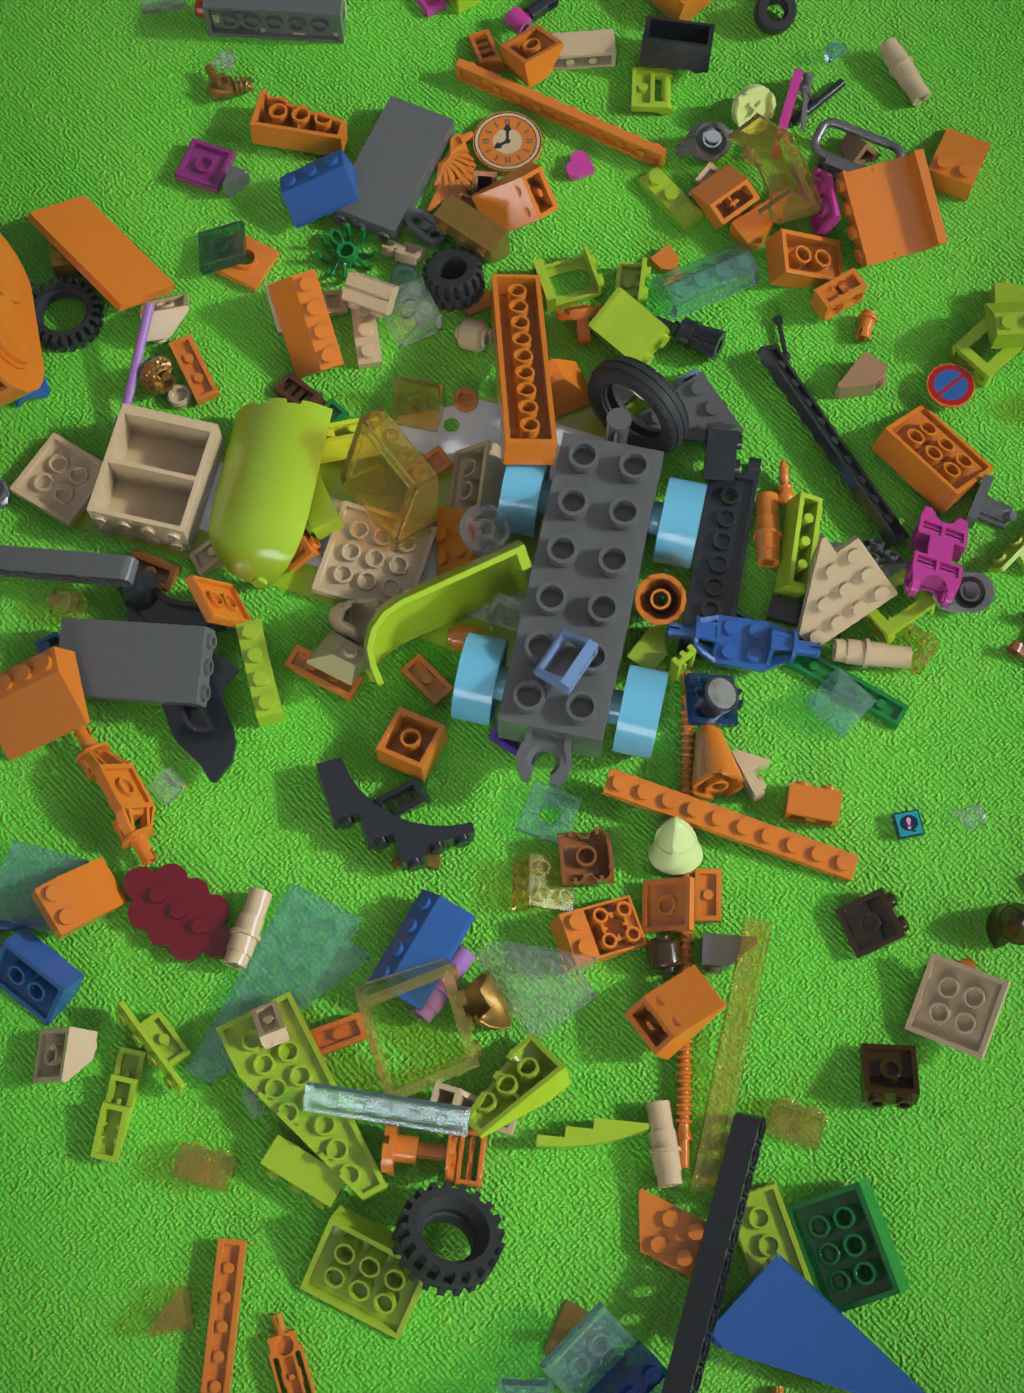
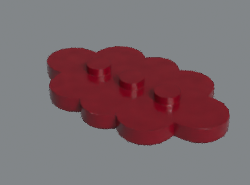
(178, 912)

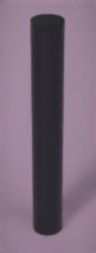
(820, 100)

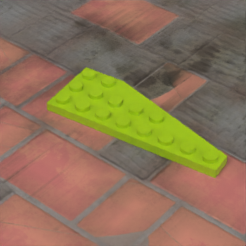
(280, 1079)

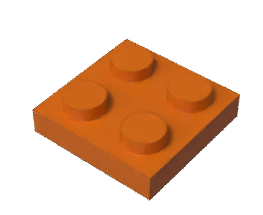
(668, 905)

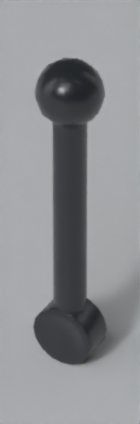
(778, 321)

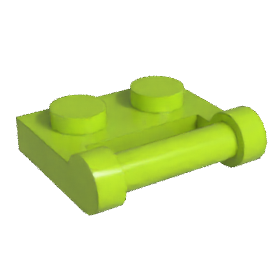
(644, 90)

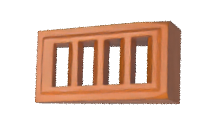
(485, 53)

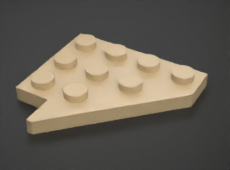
(841, 589)

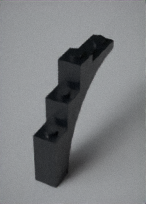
(380, 828)

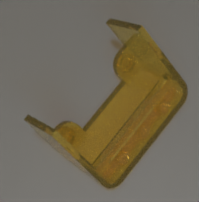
(781, 169)

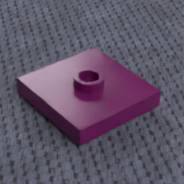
(205, 165)

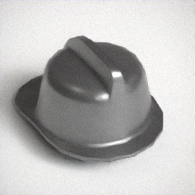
(973, 594)

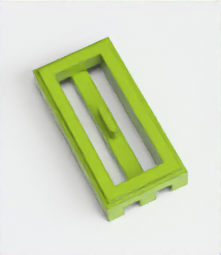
(683, 663)

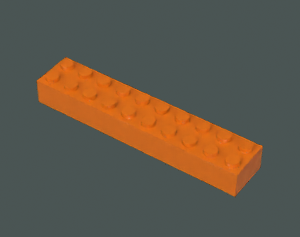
(522, 370)

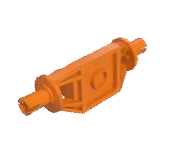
(123, 791)

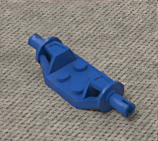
(743, 642)

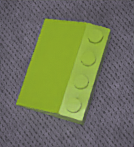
(361, 1274)

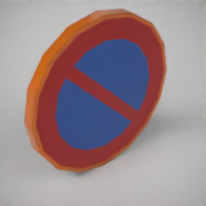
(950, 385)

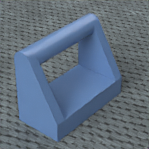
(578, 667)

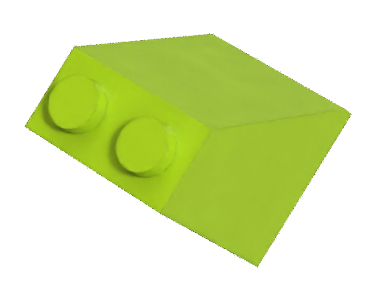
(629, 327)

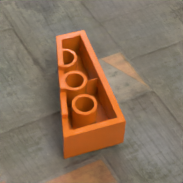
(295, 127)

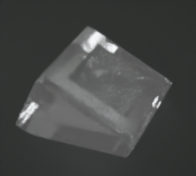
(167, 785)

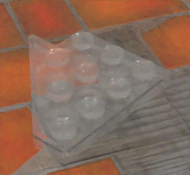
(538, 982)

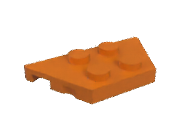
(449, 546)
(669, 1233)

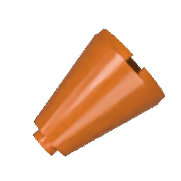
(649, 593)
(714, 765)

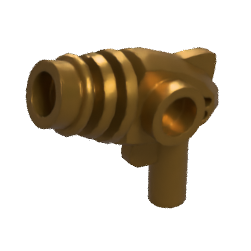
(224, 86)

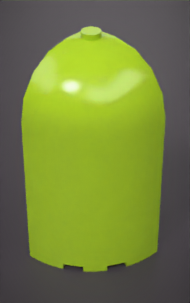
(267, 487)
(443, 601)

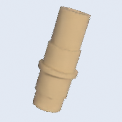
(904, 71)
(871, 653)
(247, 929)
(664, 1144)

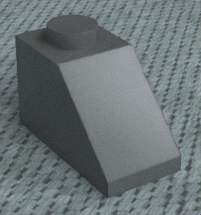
(718, 952)

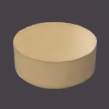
(180, 397)

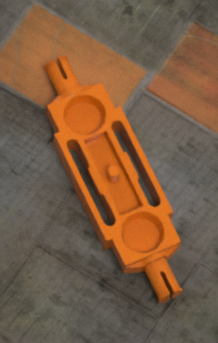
(284, 1346)

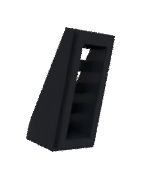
(405, 788)

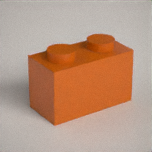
(812, 804)

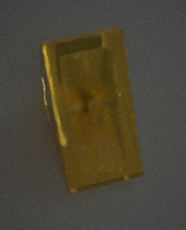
(176, 1315)

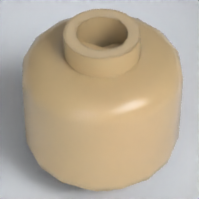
(473, 335)

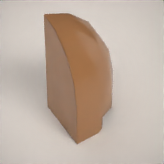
(858, 150)

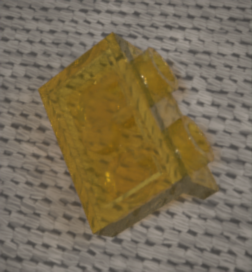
(796, 1122)

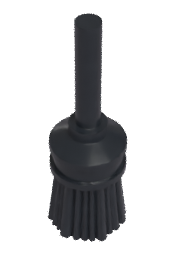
(696, 336)

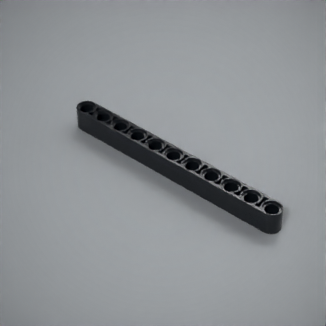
(715, 1255)

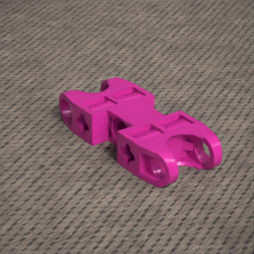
(932, 567)

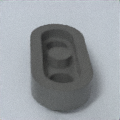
(425, 229)

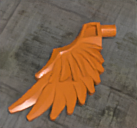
(454, 171)

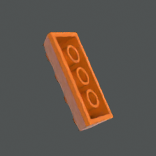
(306, 324)

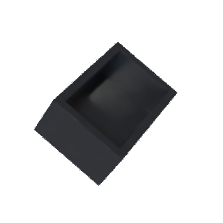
(677, 44)

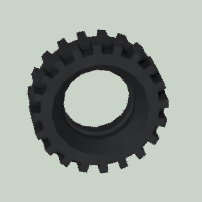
(461, 1211)

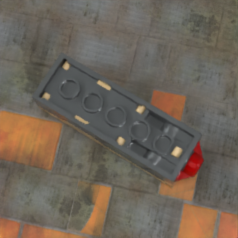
(276, 19)

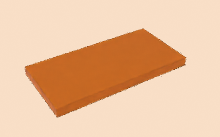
(101, 252)

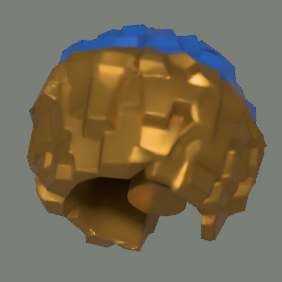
(156, 375)

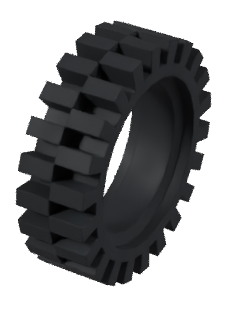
(87, 327)

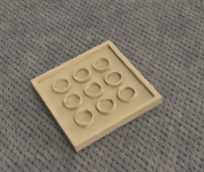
(364, 564)

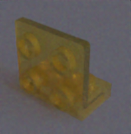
(539, 884)

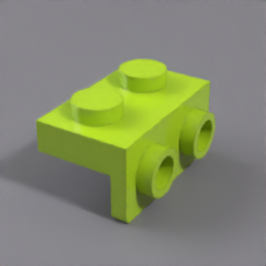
(632, 278)

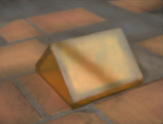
(418, 403)

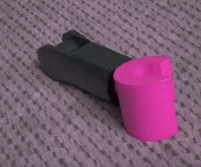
(522, 20)

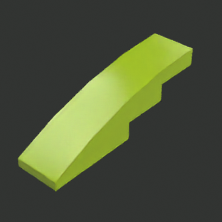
(119, 1104)
(603, 1132)

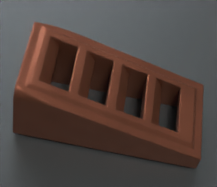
(313, 395)

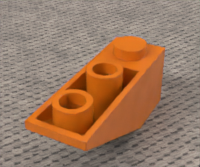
(751, 228)

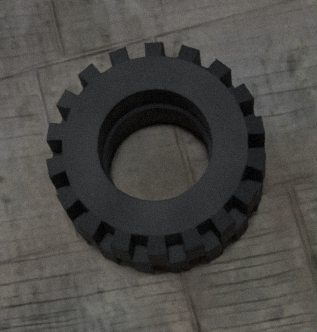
(454, 278)

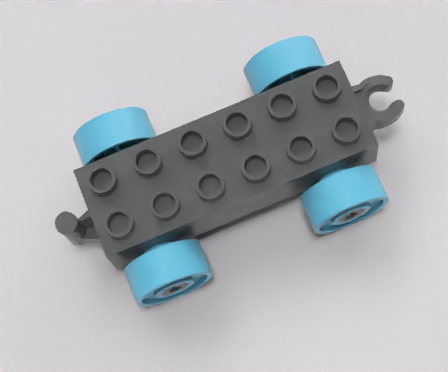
(581, 583)

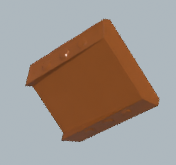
(586, 857)

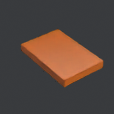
(218, 601)

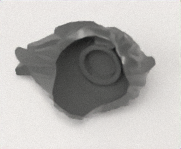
(706, 141)

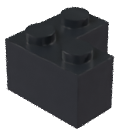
(721, 450)

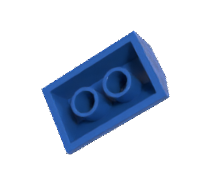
(319, 188)
(37, 975)

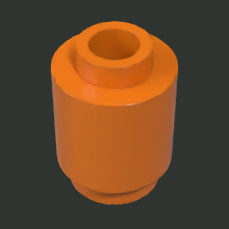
(459, 633)

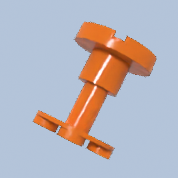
(408, 1149)

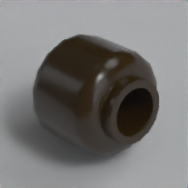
(664, 954)

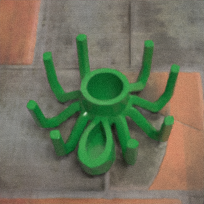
(345, 251)

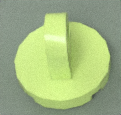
(752, 101)

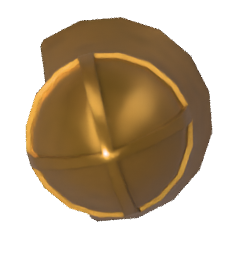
(487, 1003)

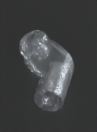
(252, 1104)

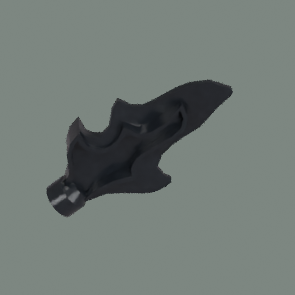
(200, 731)

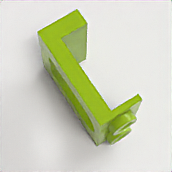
(585, 262)
(968, 359)
(886, 629)

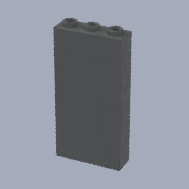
(396, 167)
(141, 660)

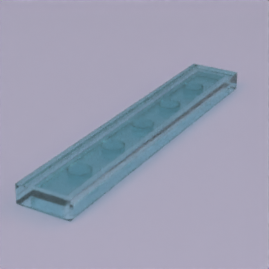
(387, 1109)

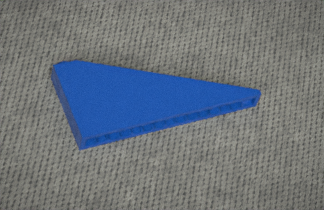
(796, 1329)

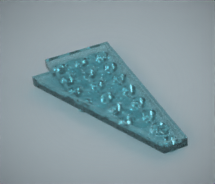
(299, 952)

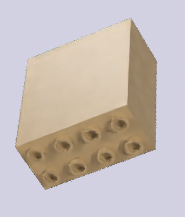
(156, 477)

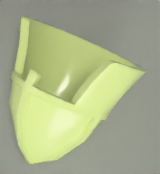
(675, 848)

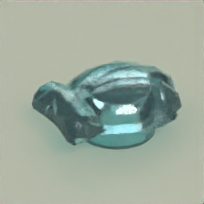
(403, 274)

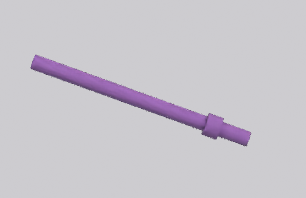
(137, 355)

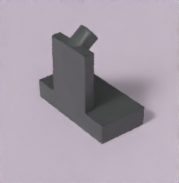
(988, 509)

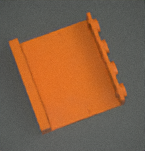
(891, 209)

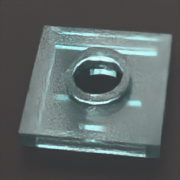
(542, 797)

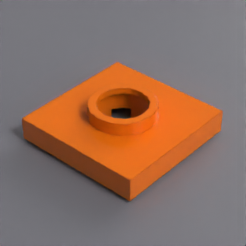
(254, 273)

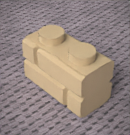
(369, 293)

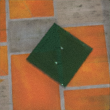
(222, 247)

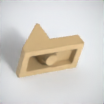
(749, 766)
(270, 1025)

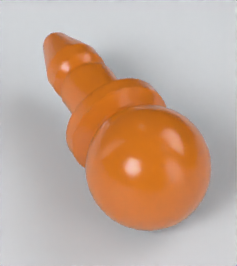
(784, 489)

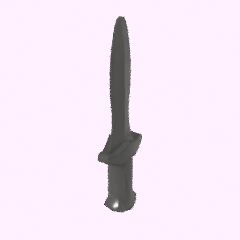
(806, 95)

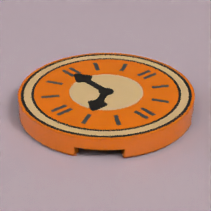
(507, 142)

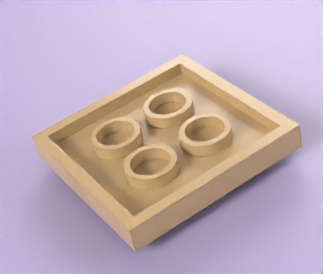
(59, 480)
(957, 1005)

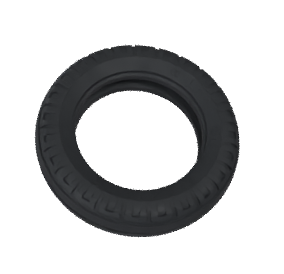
(649, 386)

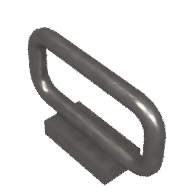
(835, 164)

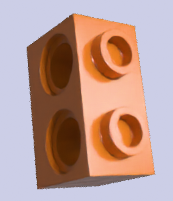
(838, 294)

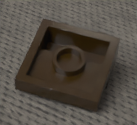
(872, 922)
(889, 1075)

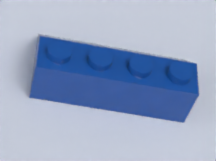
(426, 935)

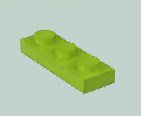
(670, 198)

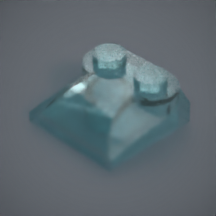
(840, 702)

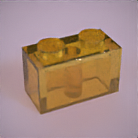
(205, 1166)

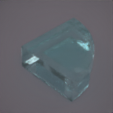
(834, 50)

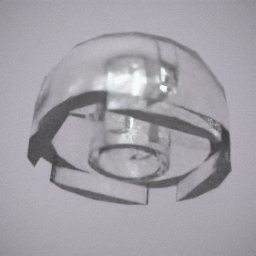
(484, 529)

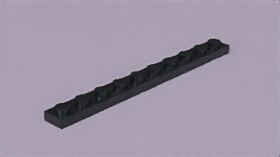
(833, 445)

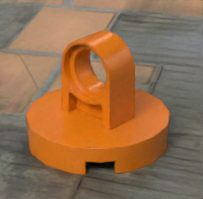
(580, 315)

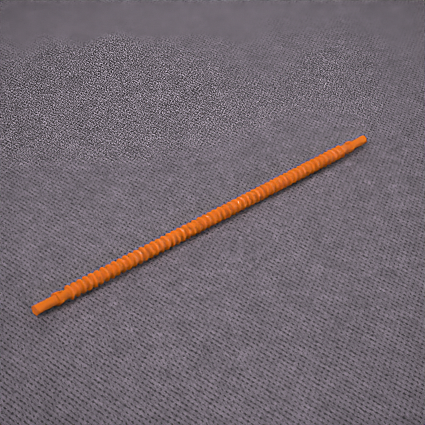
(684, 1056)

